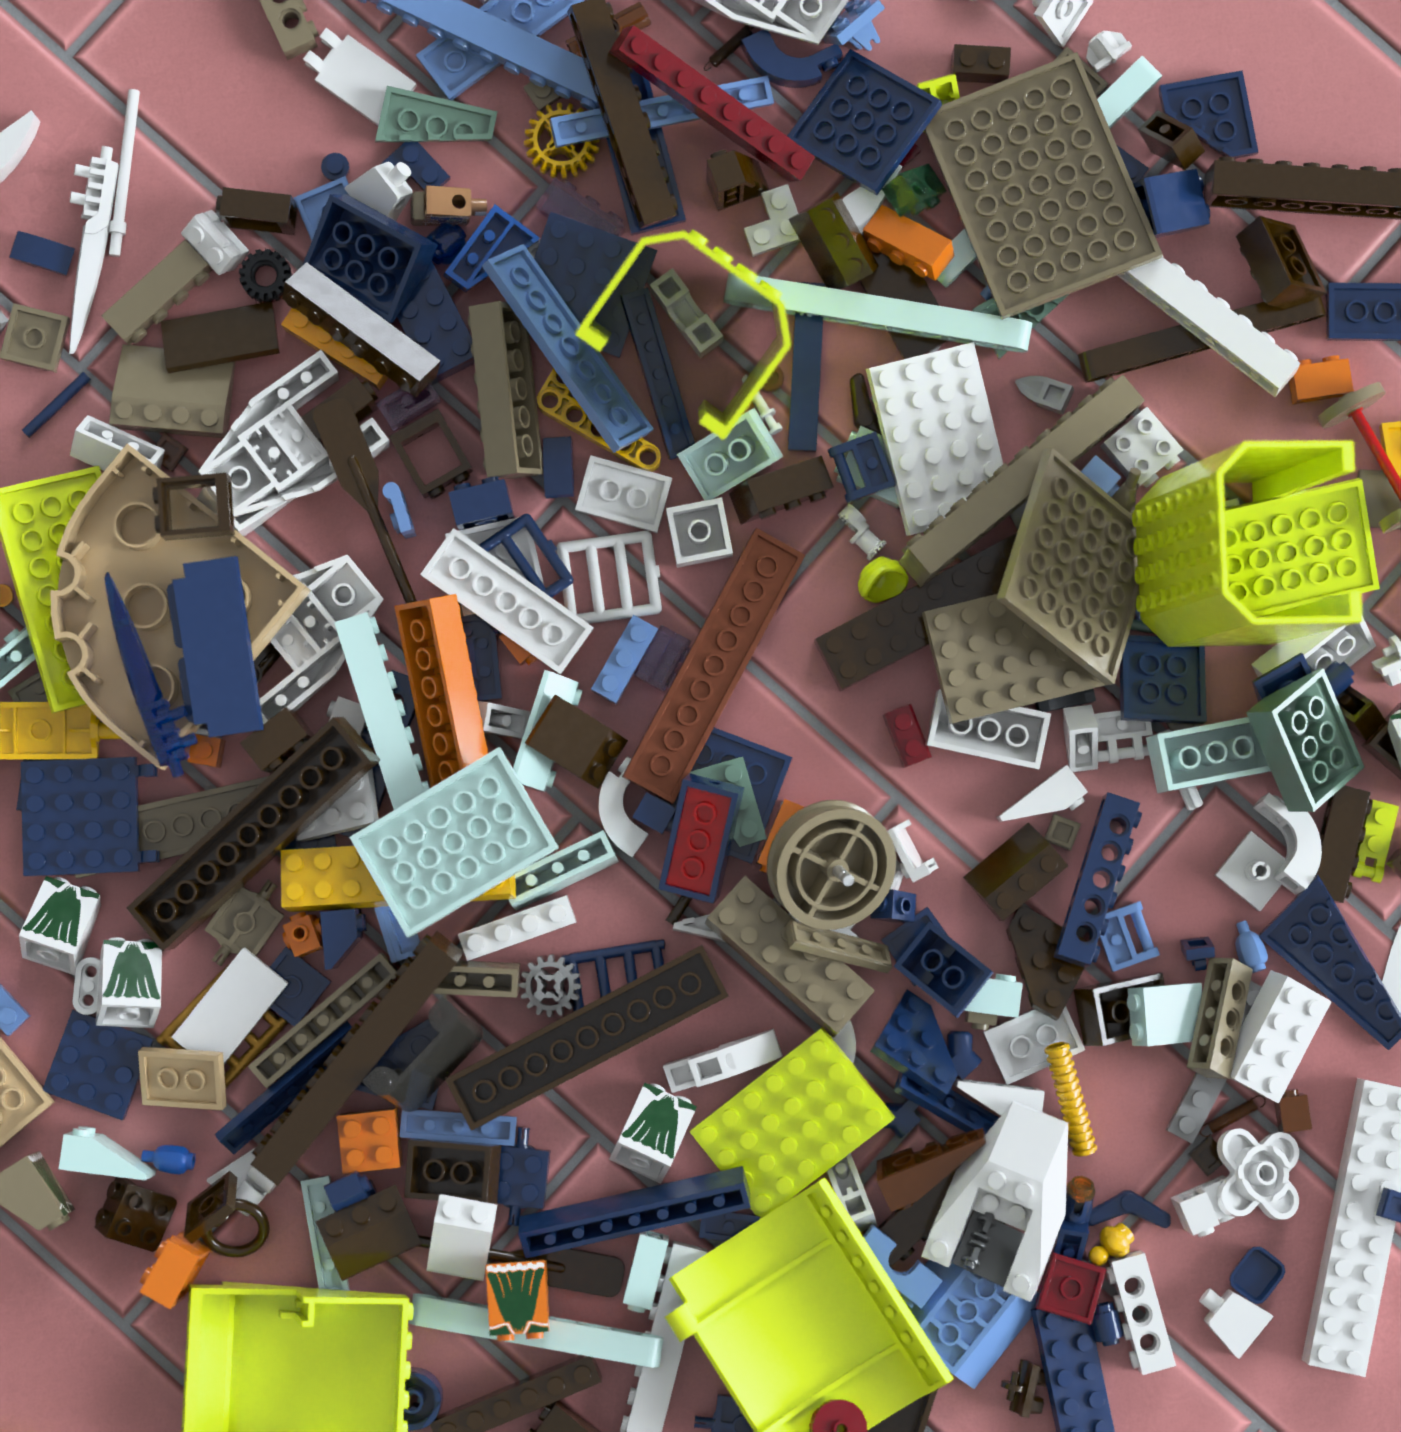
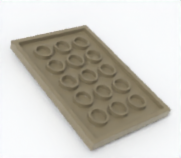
(996, 660)

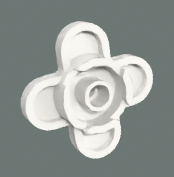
(1257, 1174)

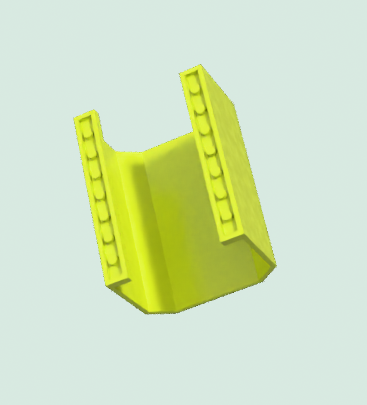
(709, 416)
(1185, 551)

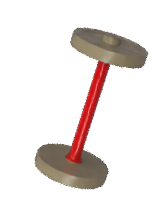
(1352, 406)

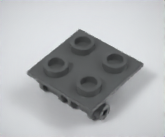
(988, 1248)

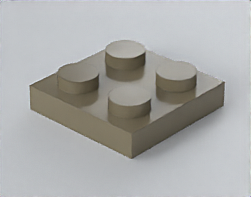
(34, 338)

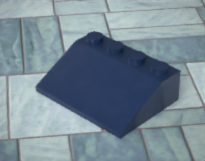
(369, 254)

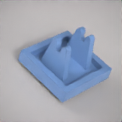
(856, 25)

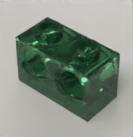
(915, 190)

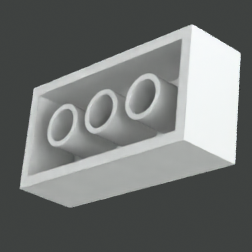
(1276, 1035)

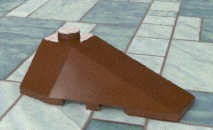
(910, 1174)

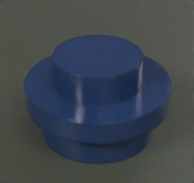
(335, 166)

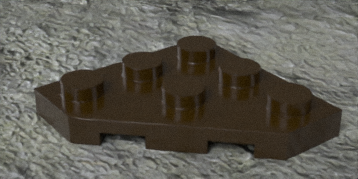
(1045, 977)

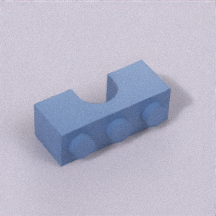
(624, 660)
(914, 1284)

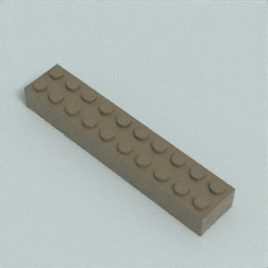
(1012, 484)

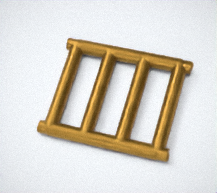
(257, 1044)

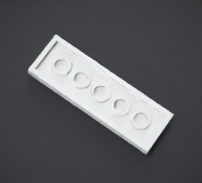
(507, 601)

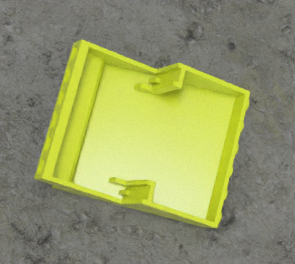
(295, 1359)

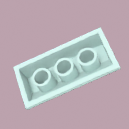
(531, 766)

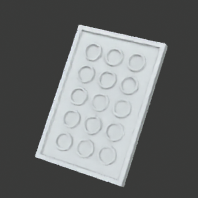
(934, 430)

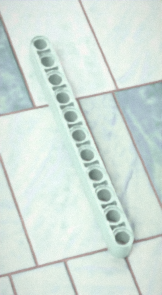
(1114, 104)
(886, 313)

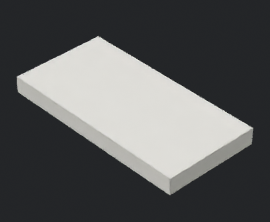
(231, 1006)

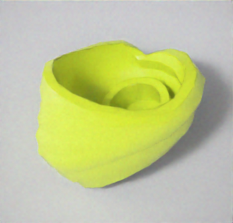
(882, 580)

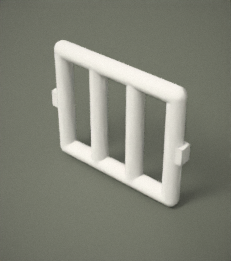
(618, 541)

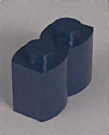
(349, 1190)

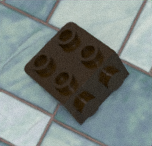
(134, 1214)

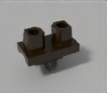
(1022, 1389)

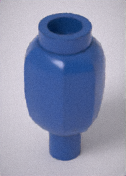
(170, 1159)

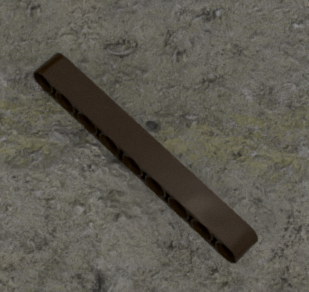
(1180, 342)

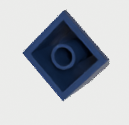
(1174, 202)

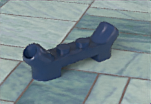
(964, 1060)

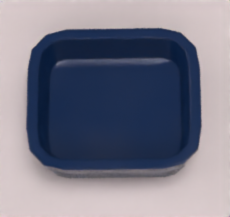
(1257, 1275)

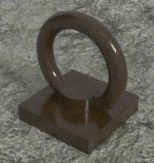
(213, 1208)

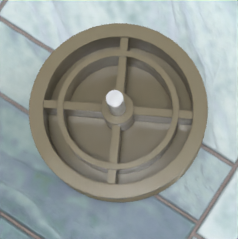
(831, 864)

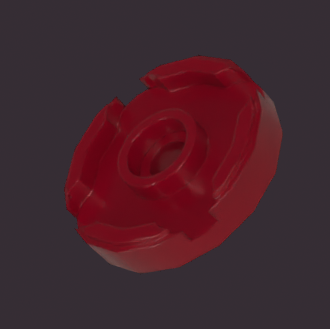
(835, 1413)

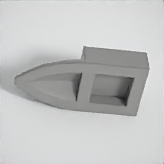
(1046, 392)

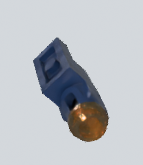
(1075, 1225)

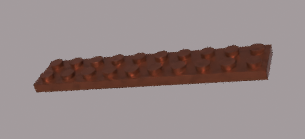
(713, 666)

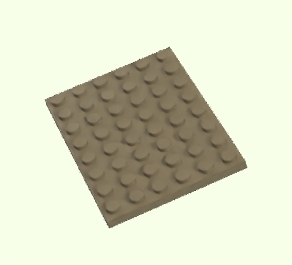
(1040, 186)

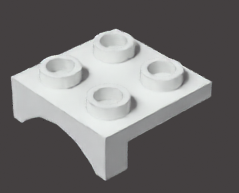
(911, 864)

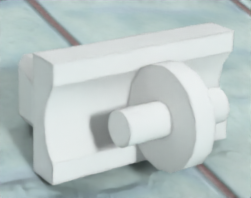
(1390, 664)

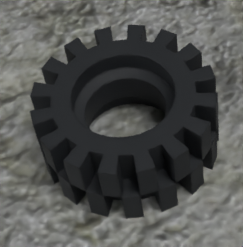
(250, 267)

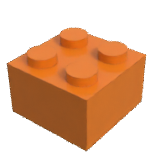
(370, 1140)

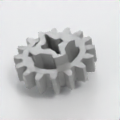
(541, 975)

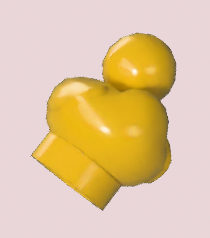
(1114, 1242)

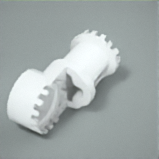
(864, 537)

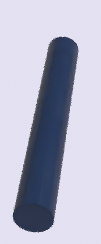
(56, 404)

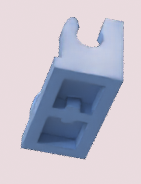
(397, 943)

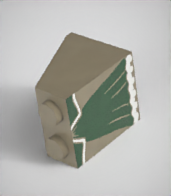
(34, 1193)

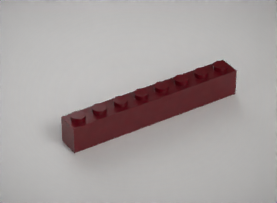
(711, 104)

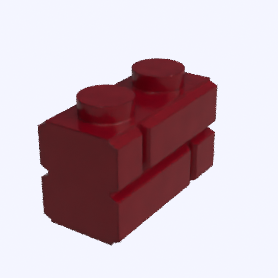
(907, 736)

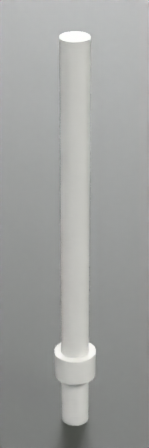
(117, 226)

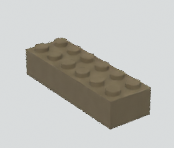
(505, 392)
(816, 984)

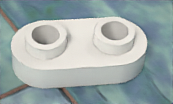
(86, 985)

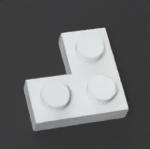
(777, 230)

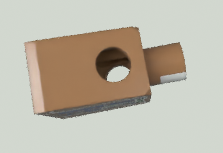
(440, 208)

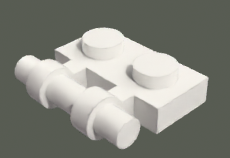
(1113, 728)

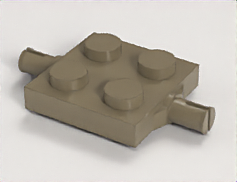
(244, 922)

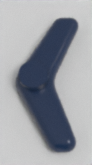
(1129, 1203)

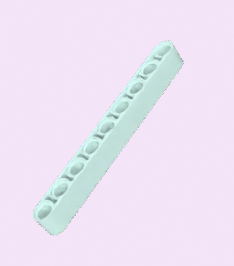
(563, 1336)

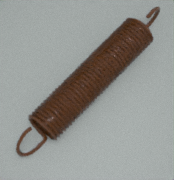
(1233, 1115)

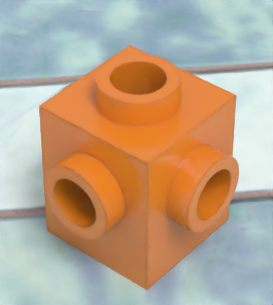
(294, 935)

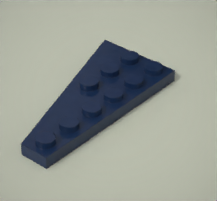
(1325, 951)

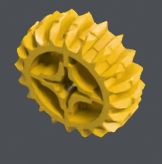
(542, 157)

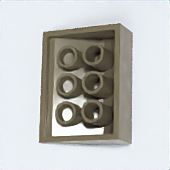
(173, 403)

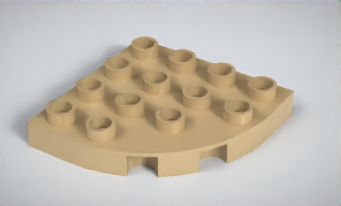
(118, 535)

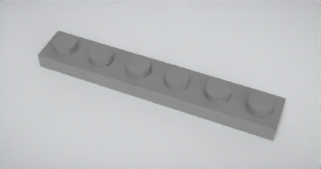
(1202, 1093)

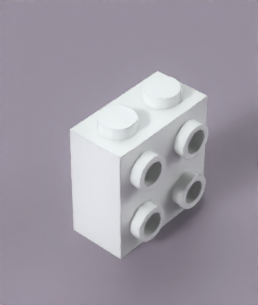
(1143, 445)

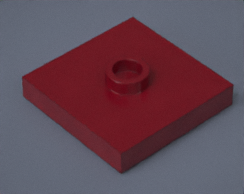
(1070, 1288)

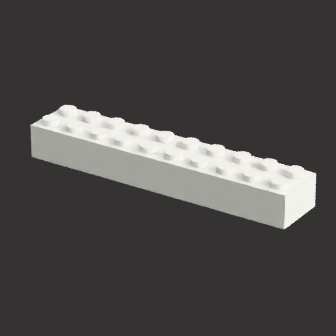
(1357, 1238)

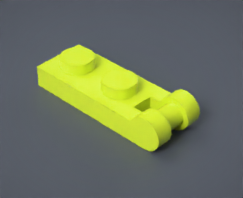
(1376, 841)

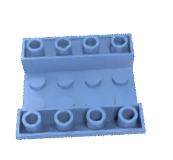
(970, 1321)

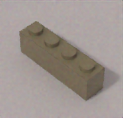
(157, 293)
(481, 979)

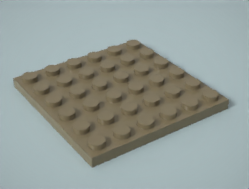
(1074, 567)

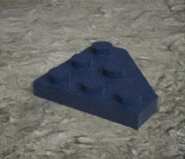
(1215, 110)
(916, 1046)
(404, 1052)

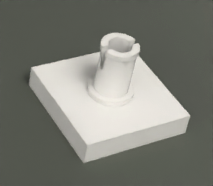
(1060, 17)
(1251, 871)

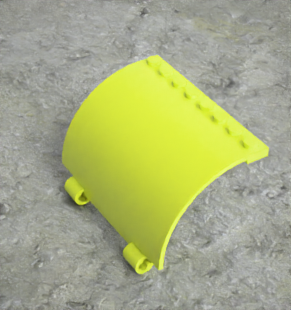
(805, 1318)

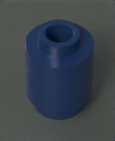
(1339, 677)
(1107, 1324)

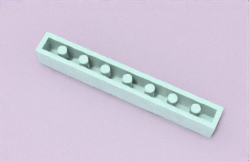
(380, 708)

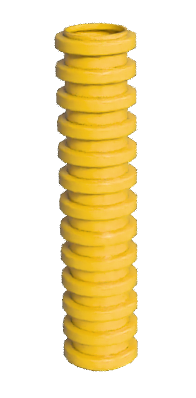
(1070, 1099)

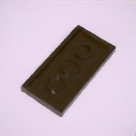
(902, 283)
(220, 337)

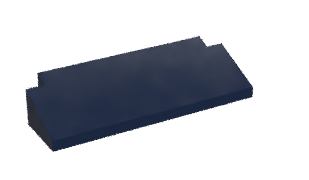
(216, 646)

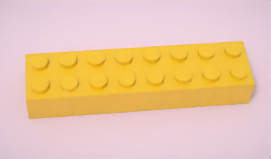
(340, 880)

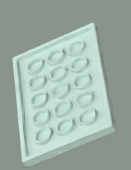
(454, 842)

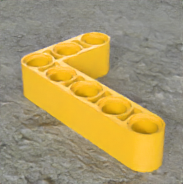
(584, 426)

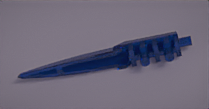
(145, 689)

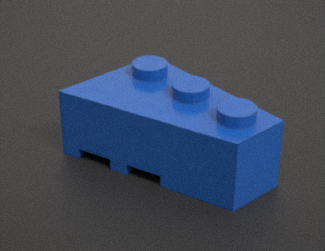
(492, 237)

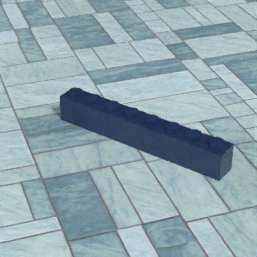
(634, 1212)

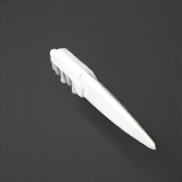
(98, 211)

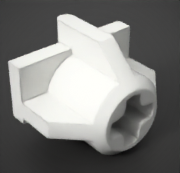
(1106, 49)

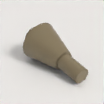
(1127, 492)

